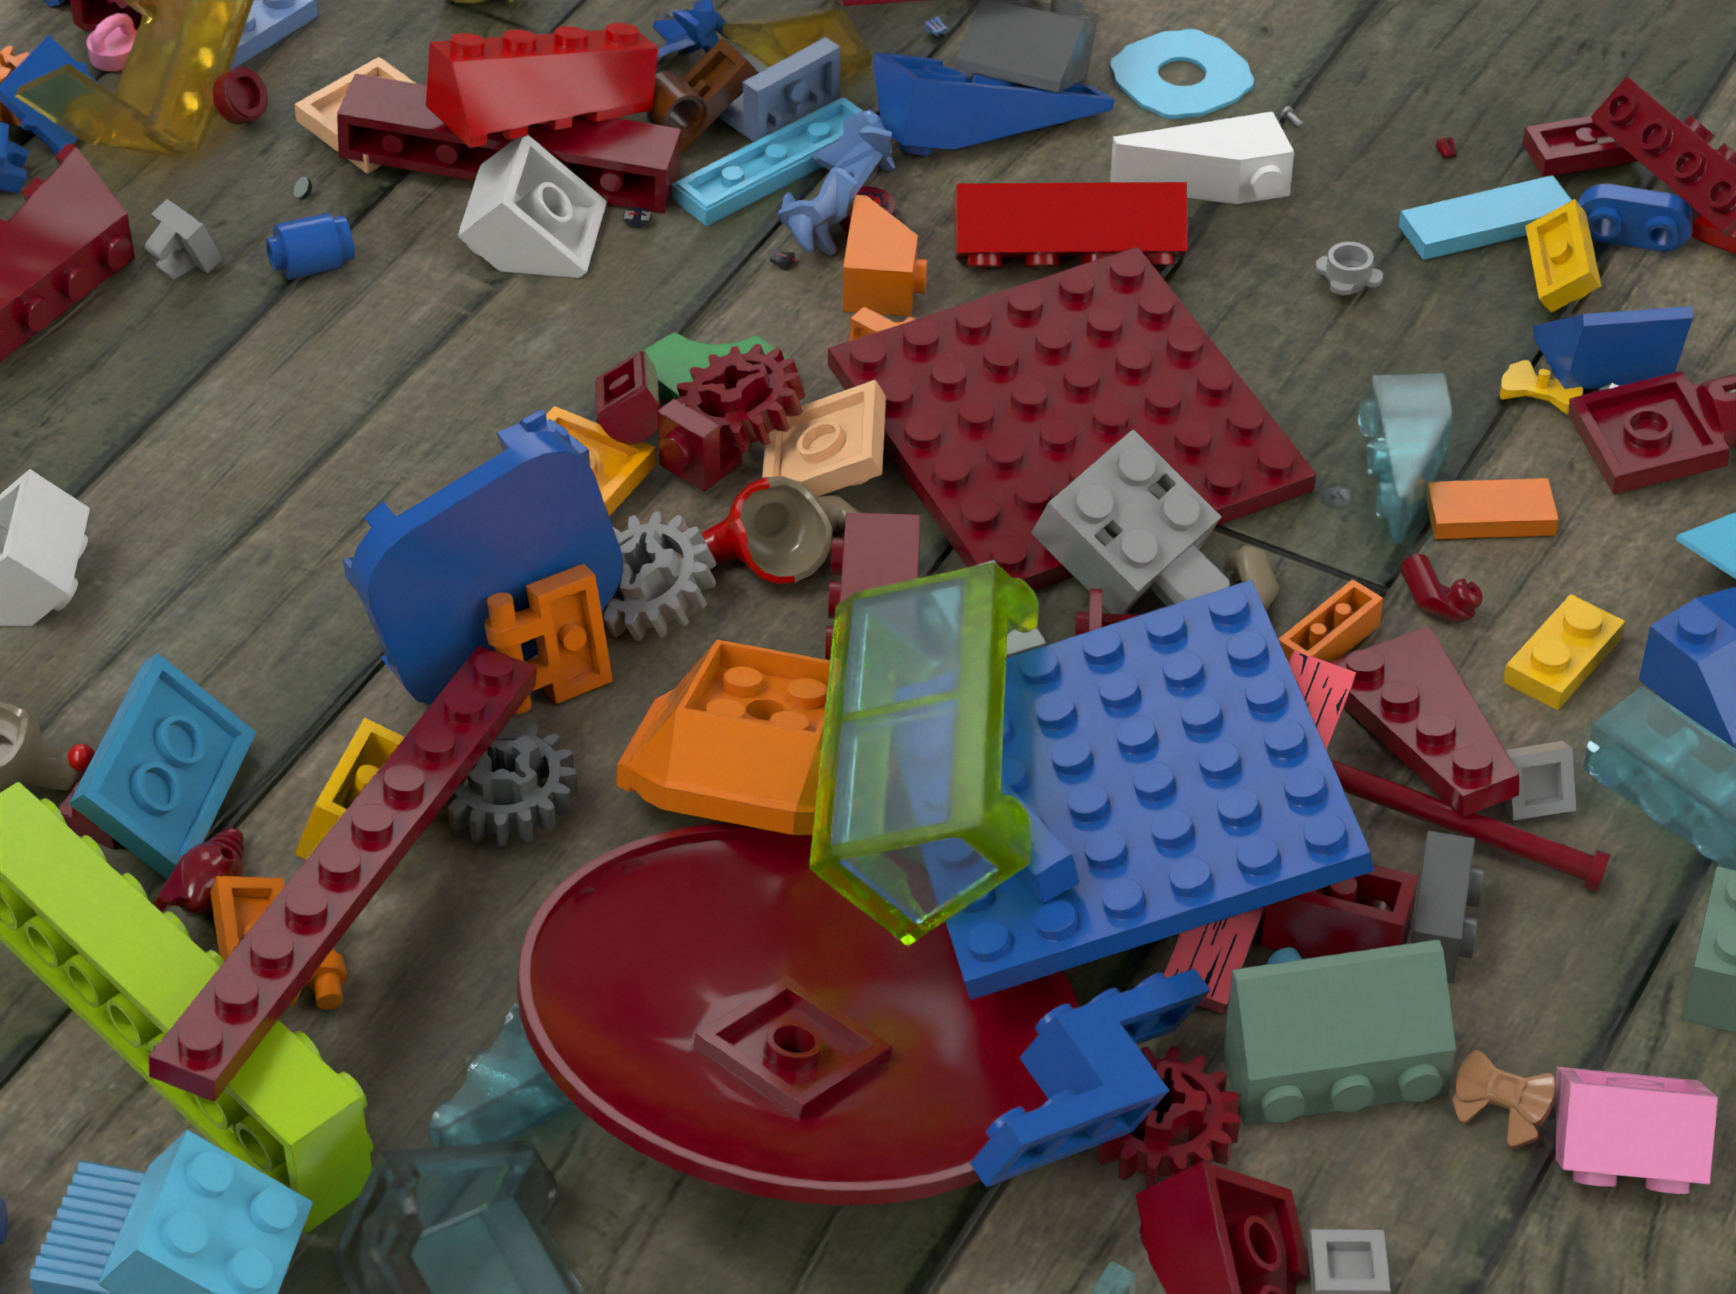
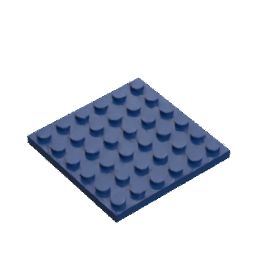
(1173, 778)

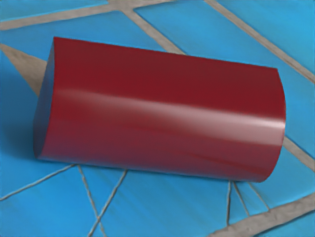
(628, 399)

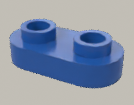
(1636, 217)

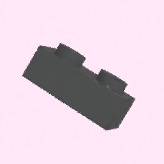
(1444, 891)

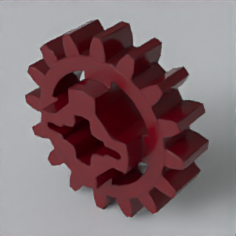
(745, 395)
(1196, 1126)

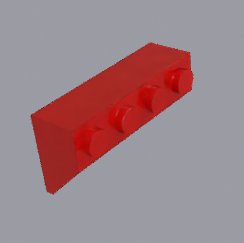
(539, 79)
(1069, 221)

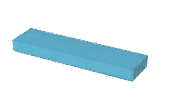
(762, 165)

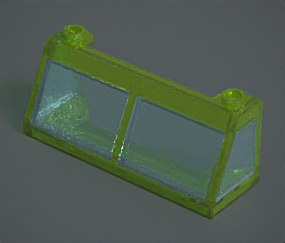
(914, 748)

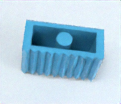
(85, 1230)

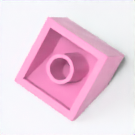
(1634, 1128)

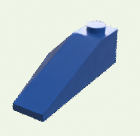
(947, 109)
(1694, 662)

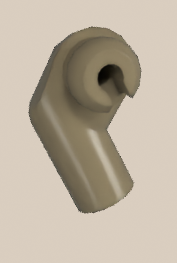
(1254, 565)

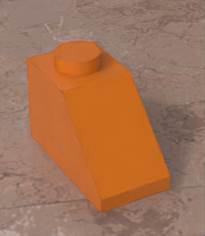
(881, 262)

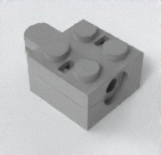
(1132, 529)

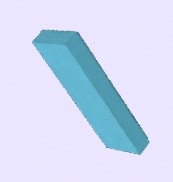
(1480, 217)

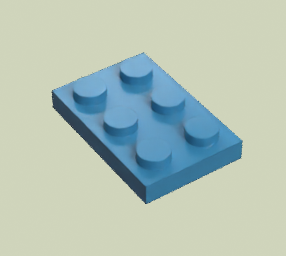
(163, 766)

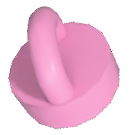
(111, 43)

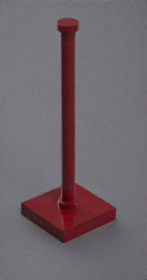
(1477, 826)

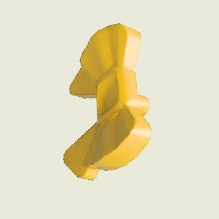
(1522, 381)

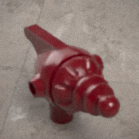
(196, 871)

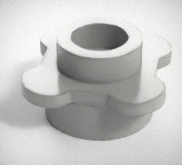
(1349, 268)

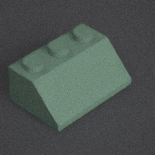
(1339, 1032)

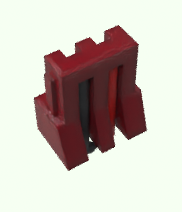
(1446, 147)

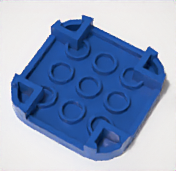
(480, 536)

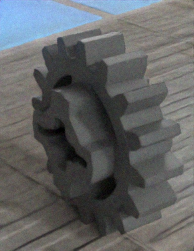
(507, 789)

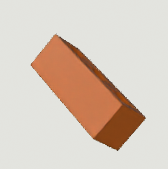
(1335, 624)

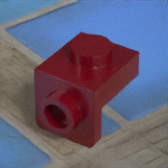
(692, 446)

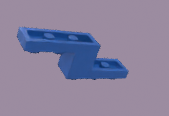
(1090, 1074)

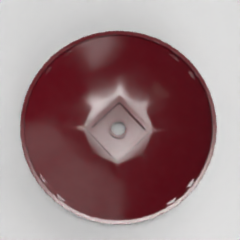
(710, 953)

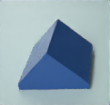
(1614, 345)

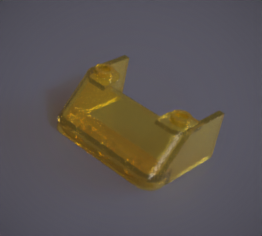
(165, 86)

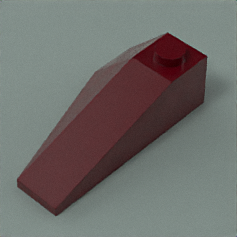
(1222, 1233)

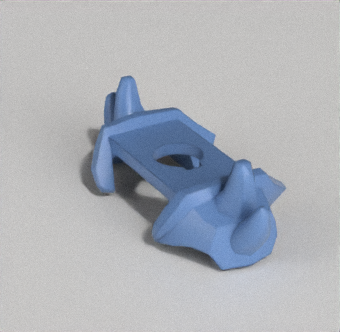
(851, 162)

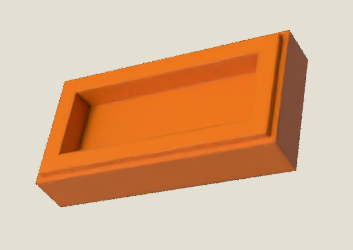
(1491, 508)

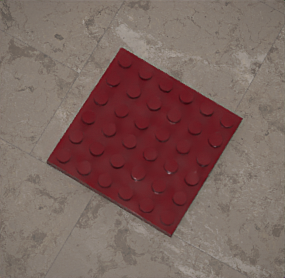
(1039, 381)

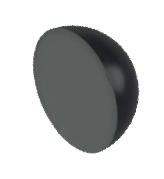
(302, 187)

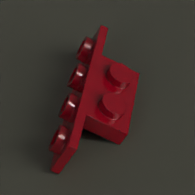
(1673, 151)

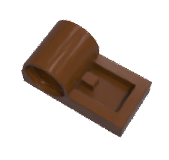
(702, 92)

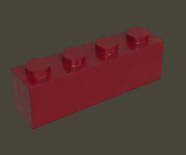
(58, 247)

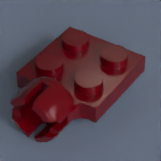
(1657, 429)

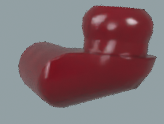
(1431, 596)

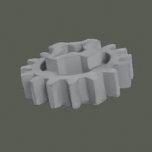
(654, 580)

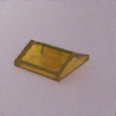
(785, 34)

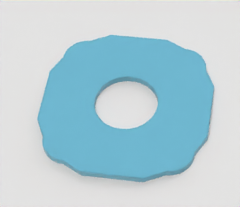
(1225, 80)

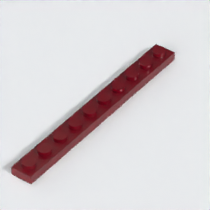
(340, 877)

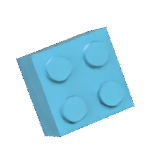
(205, 1227)

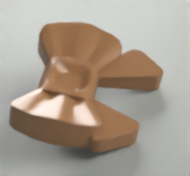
(1527, 1098)

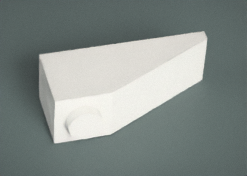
(1219, 159)

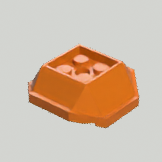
(735, 740)

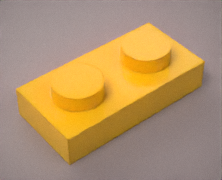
(1563, 256)
(1564, 652)

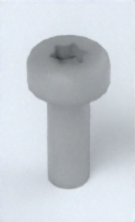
(1287, 112)

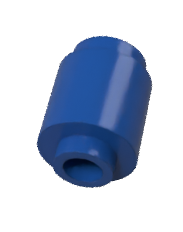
(310, 245)

